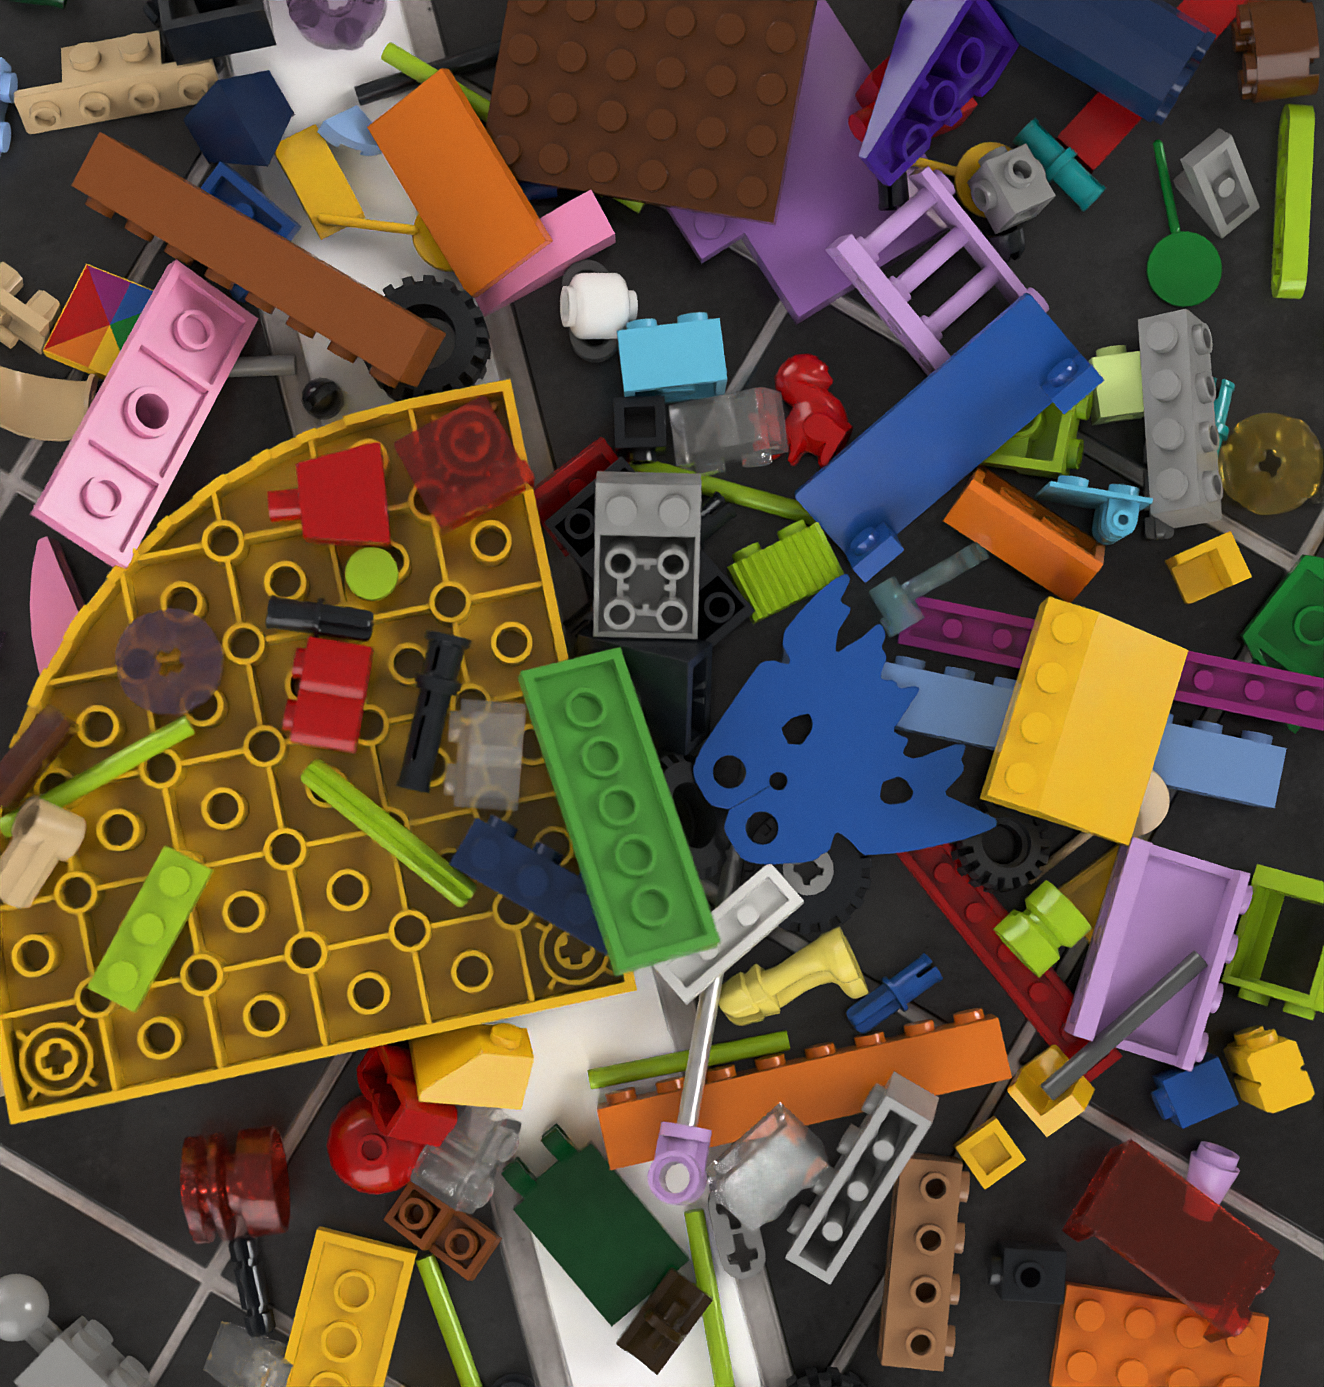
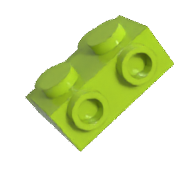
(1046, 443)

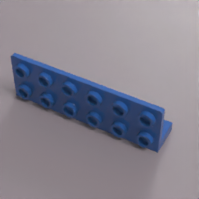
(944, 432)

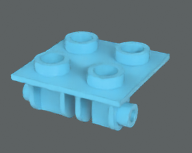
(1114, 509)

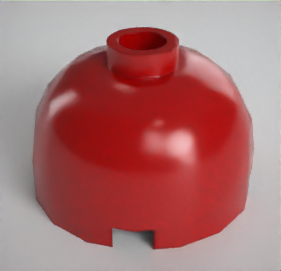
(366, 1156)

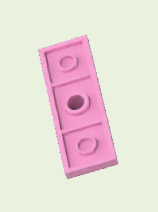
(145, 416)

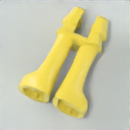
(763, 992)

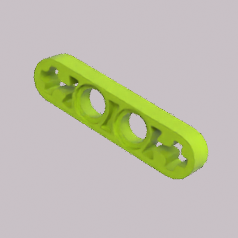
(1293, 201)

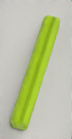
(388, 832)

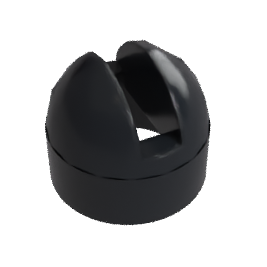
(1008, 242)
(329, 405)

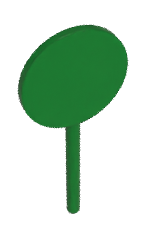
(1184, 264)

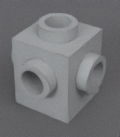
(1010, 187)

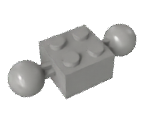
(66, 1358)

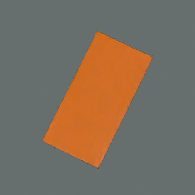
(459, 183)

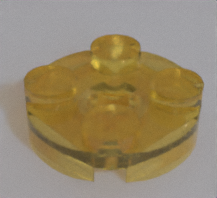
(1295, 479)

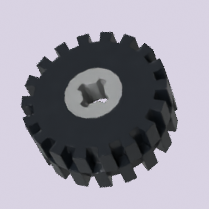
(831, 894)

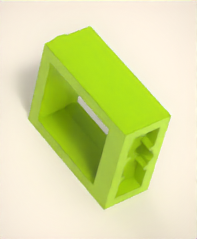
(1255, 936)

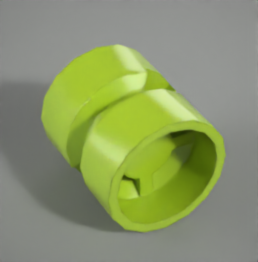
(1042, 928)

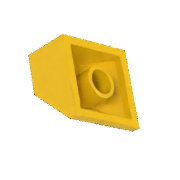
(473, 1066)

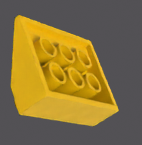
(1084, 721)

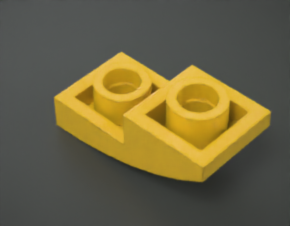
(317, 179)

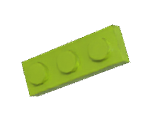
(150, 928)

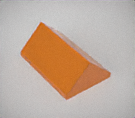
(1026, 534)

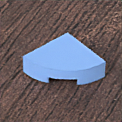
(350, 130)

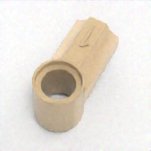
(40, 839)

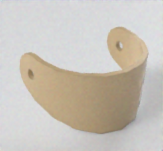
(42, 405)

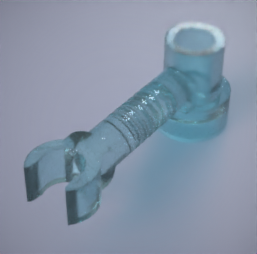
(898, 601)

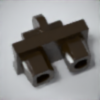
(664, 1320)

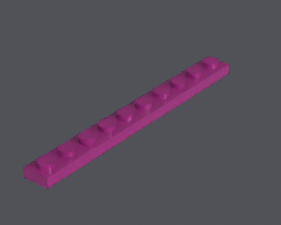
(1203, 682)

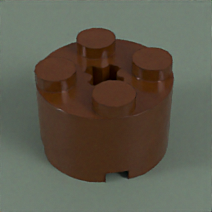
(1277, 47)

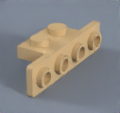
(113, 82)

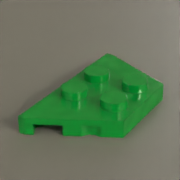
(1290, 624)

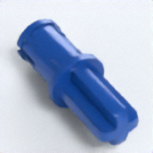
(893, 994)

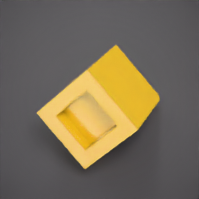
(1208, 568)
(1041, 1109)

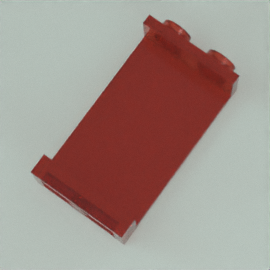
(1175, 1237)

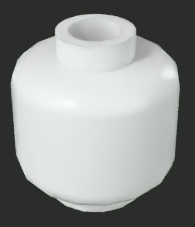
(597, 305)

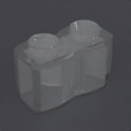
(468, 1159)

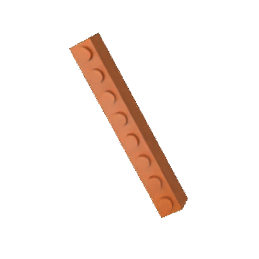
(813, 1087)

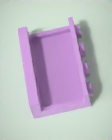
(1149, 921)

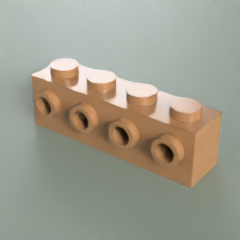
(920, 1263)

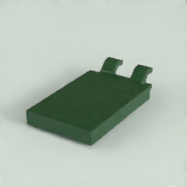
(594, 1225)

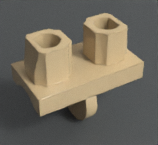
(23, 321)

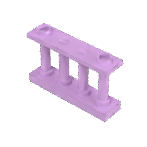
(890, 295)

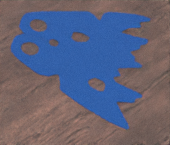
(844, 759)

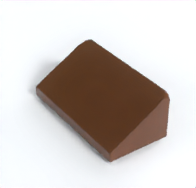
(34, 754)

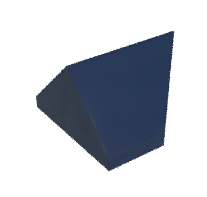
(240, 120)

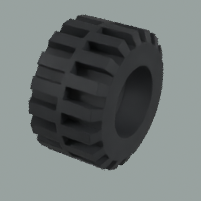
(472, 337)
(699, 820)

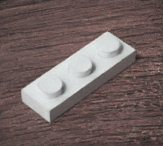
(741, 924)

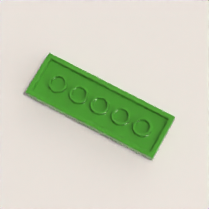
(618, 811)

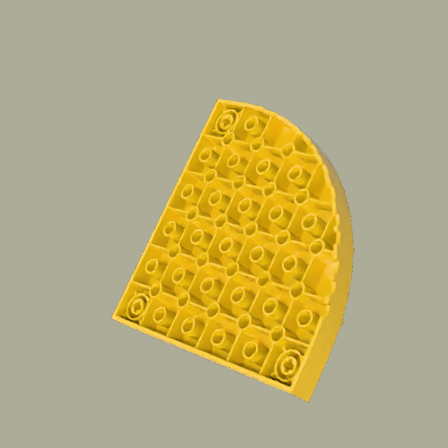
(307, 924)

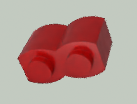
(329, 694)
(390, 1085)

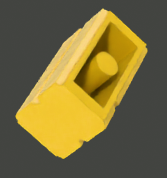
(1268, 1069)

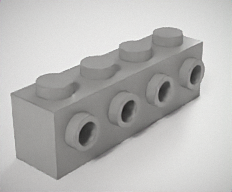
(1180, 419)
(862, 1177)

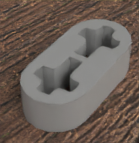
(725, 1243)

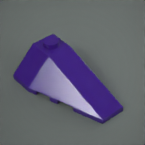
(936, 66)

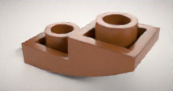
(447, 1233)

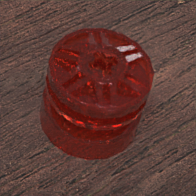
(225, 1184)

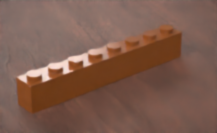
(259, 261)

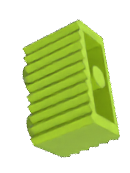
(784, 571)

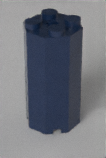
(1122, 48)

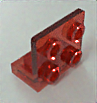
(464, 465)

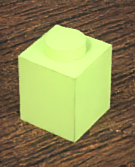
(1121, 391)

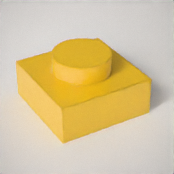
(989, 1152)

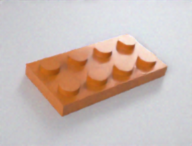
(1147, 1342)

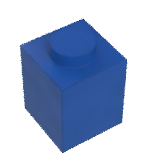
(1193, 1095)

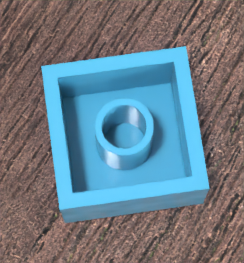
(673, 359)

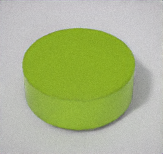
(371, 573)

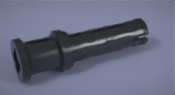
(436, 686)

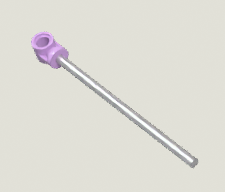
(683, 1140)

